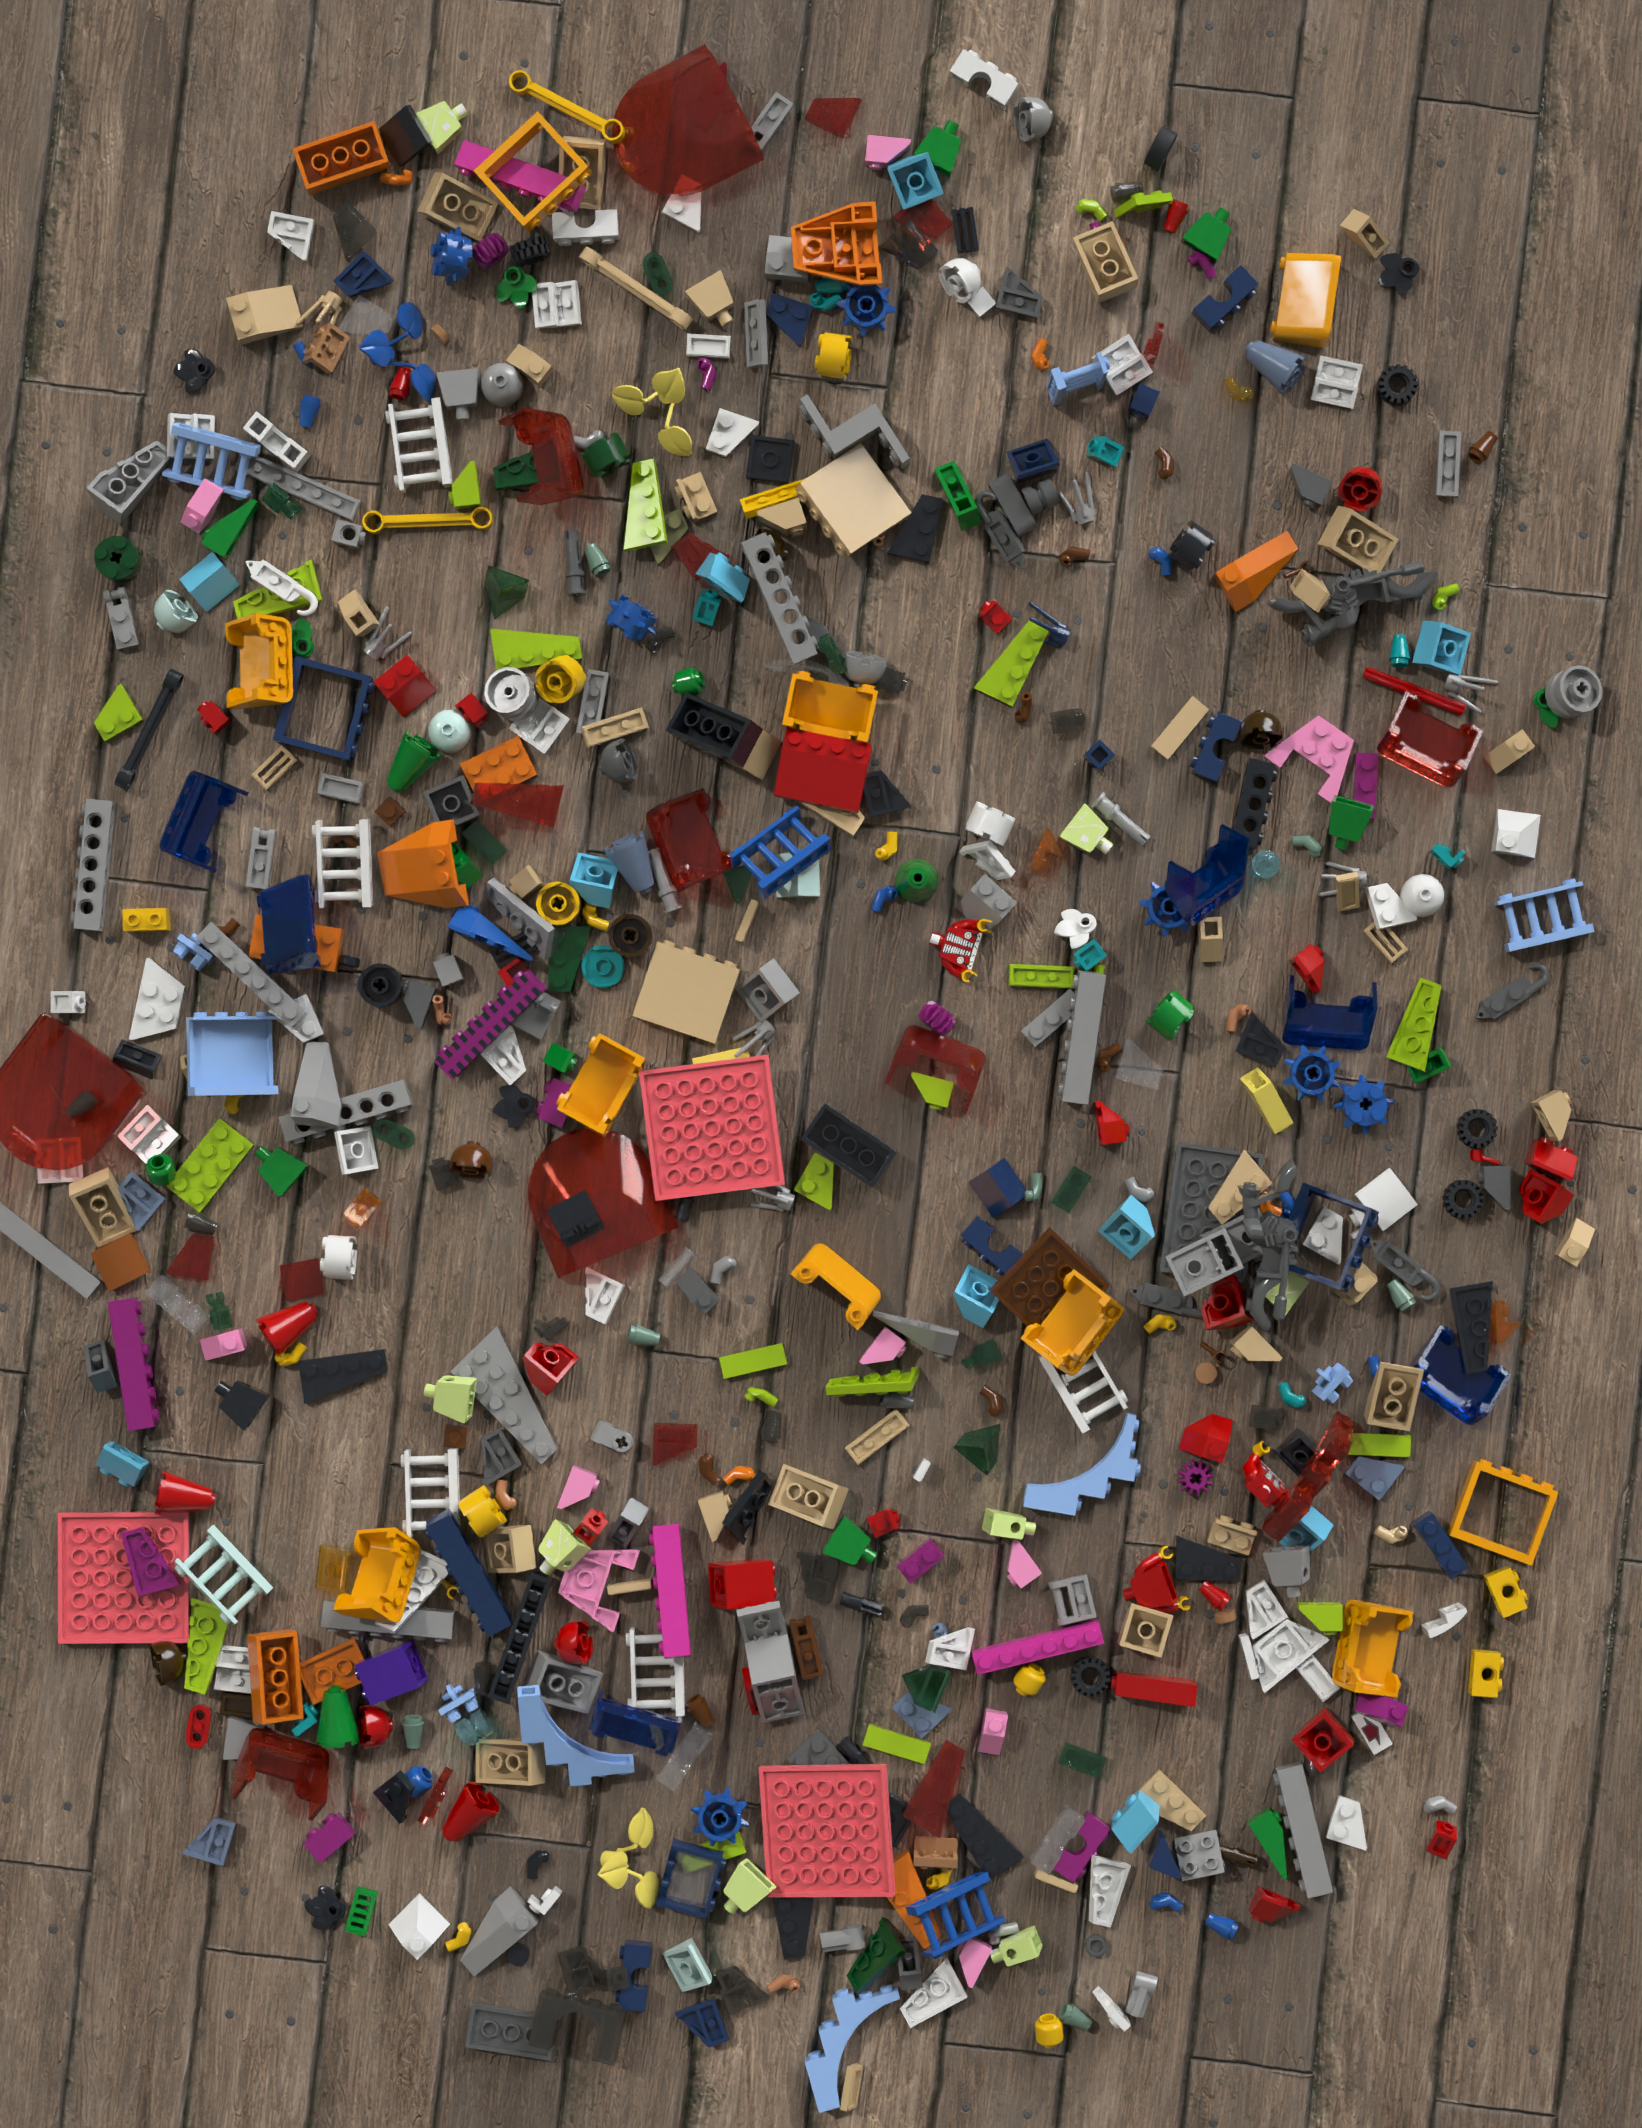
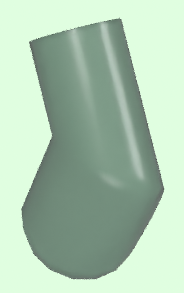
(1309, 842)
(1036, 1188)

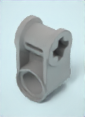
(608, 1434)

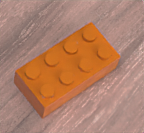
(341, 158)
(328, 938)
(275, 1676)

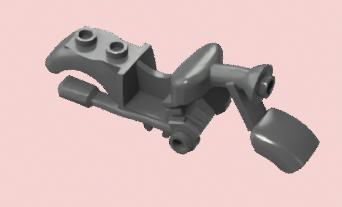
(1350, 592)
(1276, 1240)

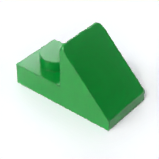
(1436, 1063)

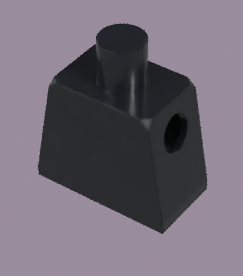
(241, 1402)

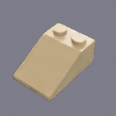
(593, 153)
(457, 206)
(1105, 262)
(264, 313)
(1357, 540)
(101, 1207)
(1393, 1396)
(808, 1496)
(509, 1762)

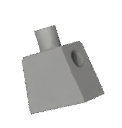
(460, 390)
(1288, 1567)
(236, 1734)

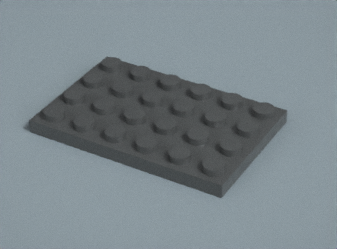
(1194, 1183)

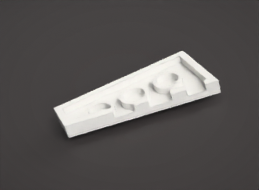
(427, 1577)

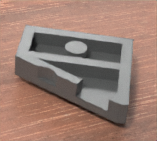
(1018, 296)
(498, 1456)

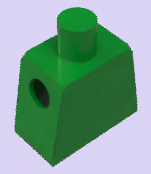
(942, 147)
(1208, 234)
(1348, 820)
(280, 1169)
(849, 1543)

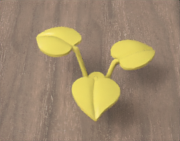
(670, 389)
(615, 1865)

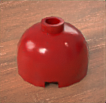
(1360, 488)
(573, 1643)
(373, 1726)

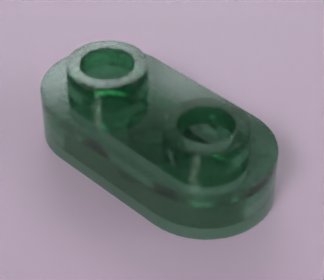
(657, 274)
(835, 659)
(394, 1133)

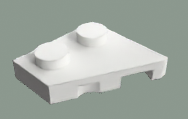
(729, 431)
(989, 859)
(601, 1295)
(951, 1649)
(1116, 2015)

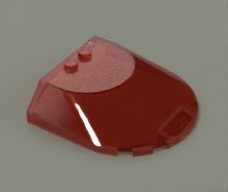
(684, 128)
(43, 1079)
(618, 1184)

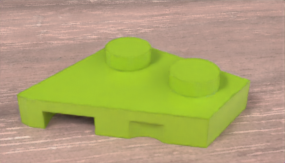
(117, 715)
(817, 1181)

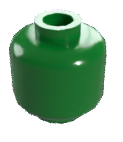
(688, 681)
(160, 1169)

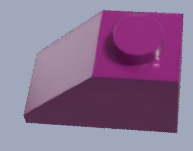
(1381, 1709)

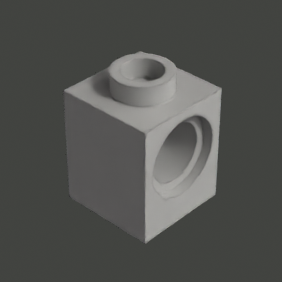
(341, 528)
(448, 969)

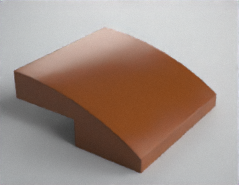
(120, 1262)

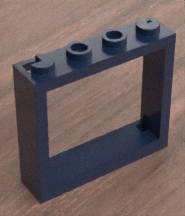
(356, 727)
(1298, 1217)

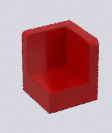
(511, 970)

